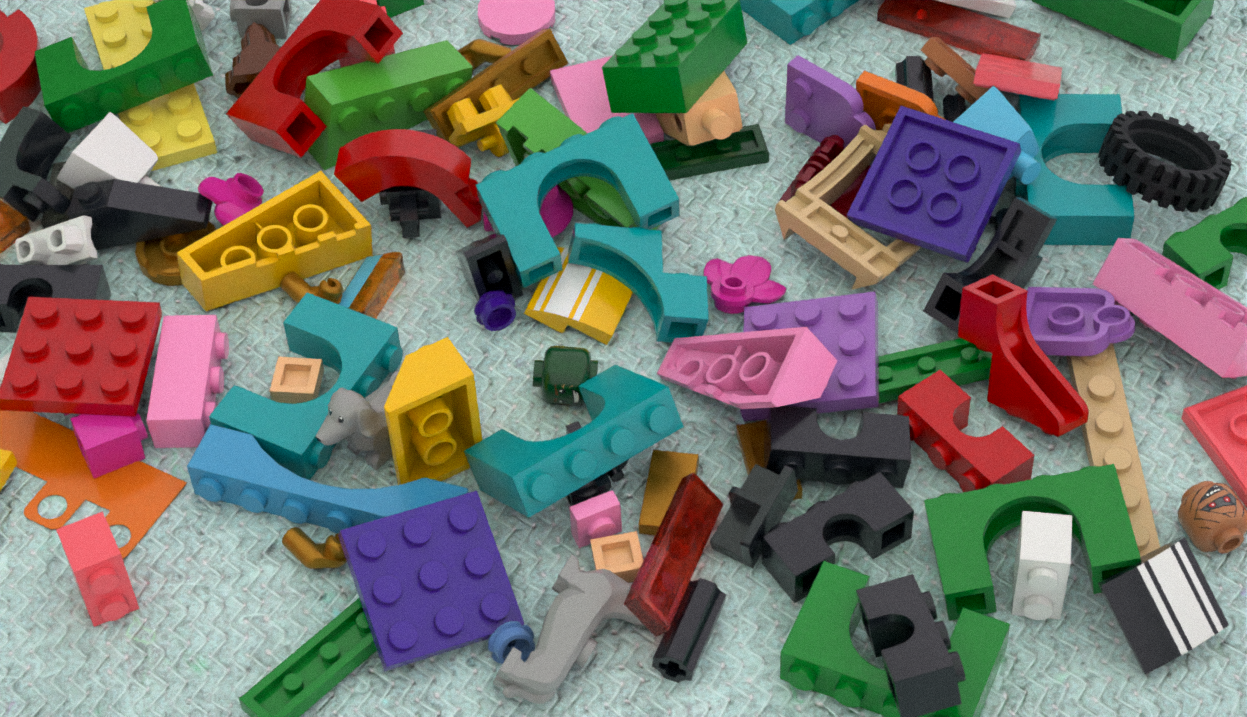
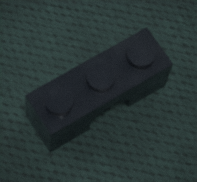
(46, 281)
(798, 442)
(864, 514)
(912, 646)

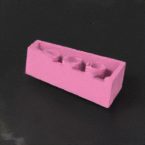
(1178, 306)

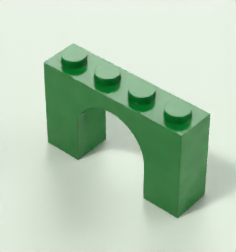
(169, 62)
(970, 523)
(824, 659)

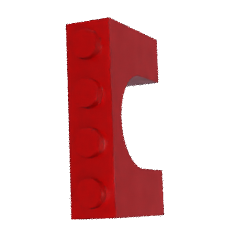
(333, 30)

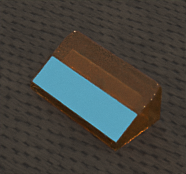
(373, 283)

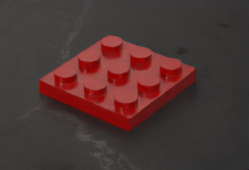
(80, 356)

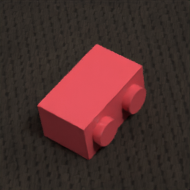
(98, 569)

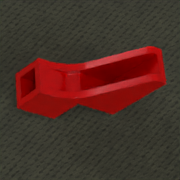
(1020, 373)

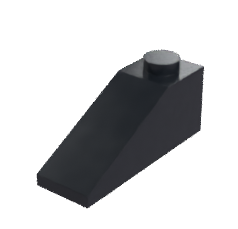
(137, 211)

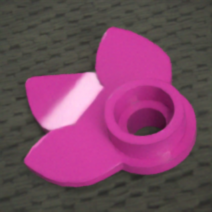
(232, 196)
(741, 283)

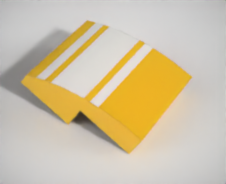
(580, 299)

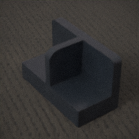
(753, 513)

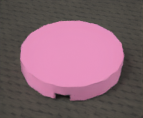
(515, 19)

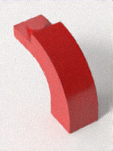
(17, 64)
(414, 160)

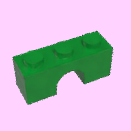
(1207, 246)

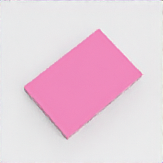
(586, 101)

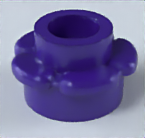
(495, 310)

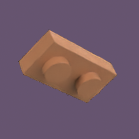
(945, 60)

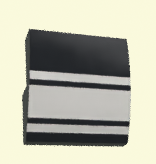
(1163, 605)

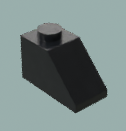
(489, 266)

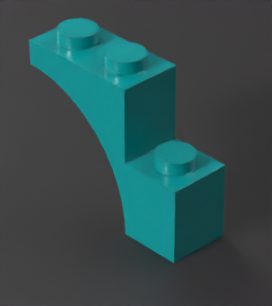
(635, 258)

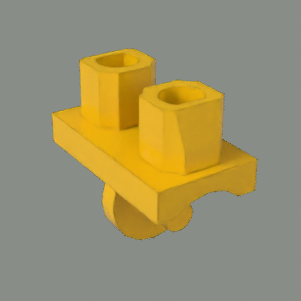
(472, 126)

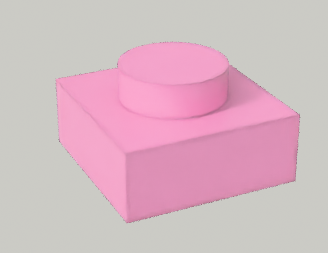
(595, 518)

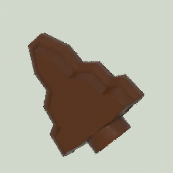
(257, 50)

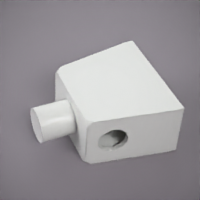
(109, 154)

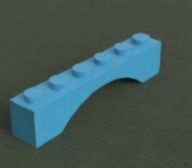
(238, 471)

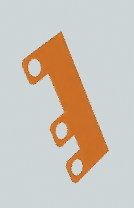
(51, 452)

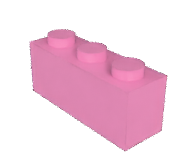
(186, 379)

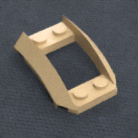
(831, 232)

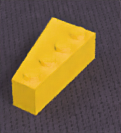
(298, 231)

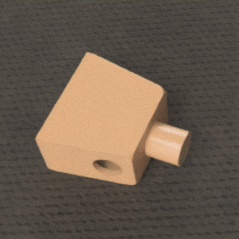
(711, 117)

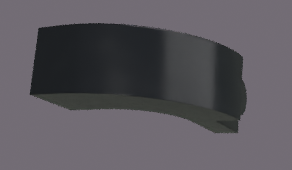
(25, 161)
(1008, 256)

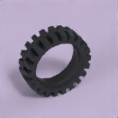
(1127, 160)

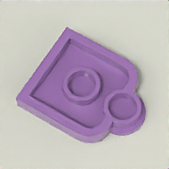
(822, 103)
(1076, 320)

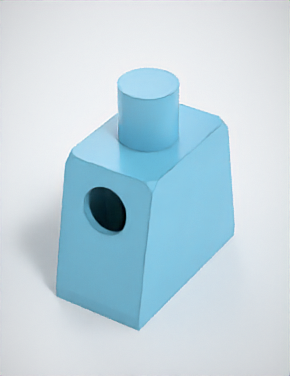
(998, 117)

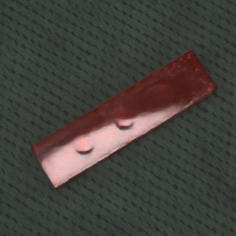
(960, 28)
(673, 554)

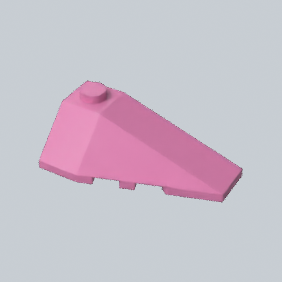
(751, 367)

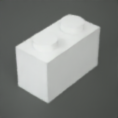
(1041, 565)

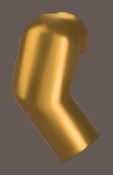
(483, 51)
(297, 288)
(314, 554)

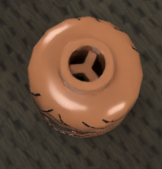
(1213, 517)

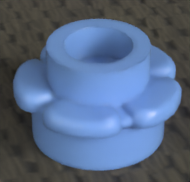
(508, 636)

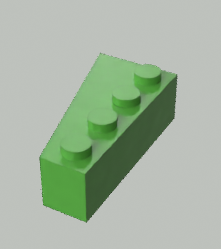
(381, 95)
(538, 126)

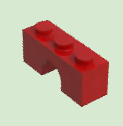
(936, 417)

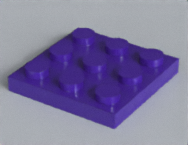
(934, 183)
(429, 579)

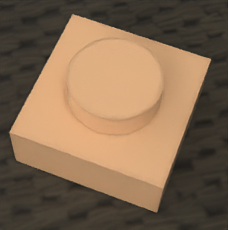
(296, 380)
(618, 554)

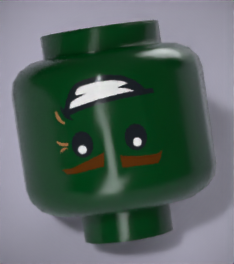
(562, 373)

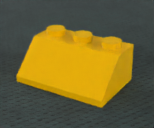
(432, 414)

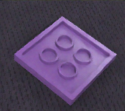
(849, 332)

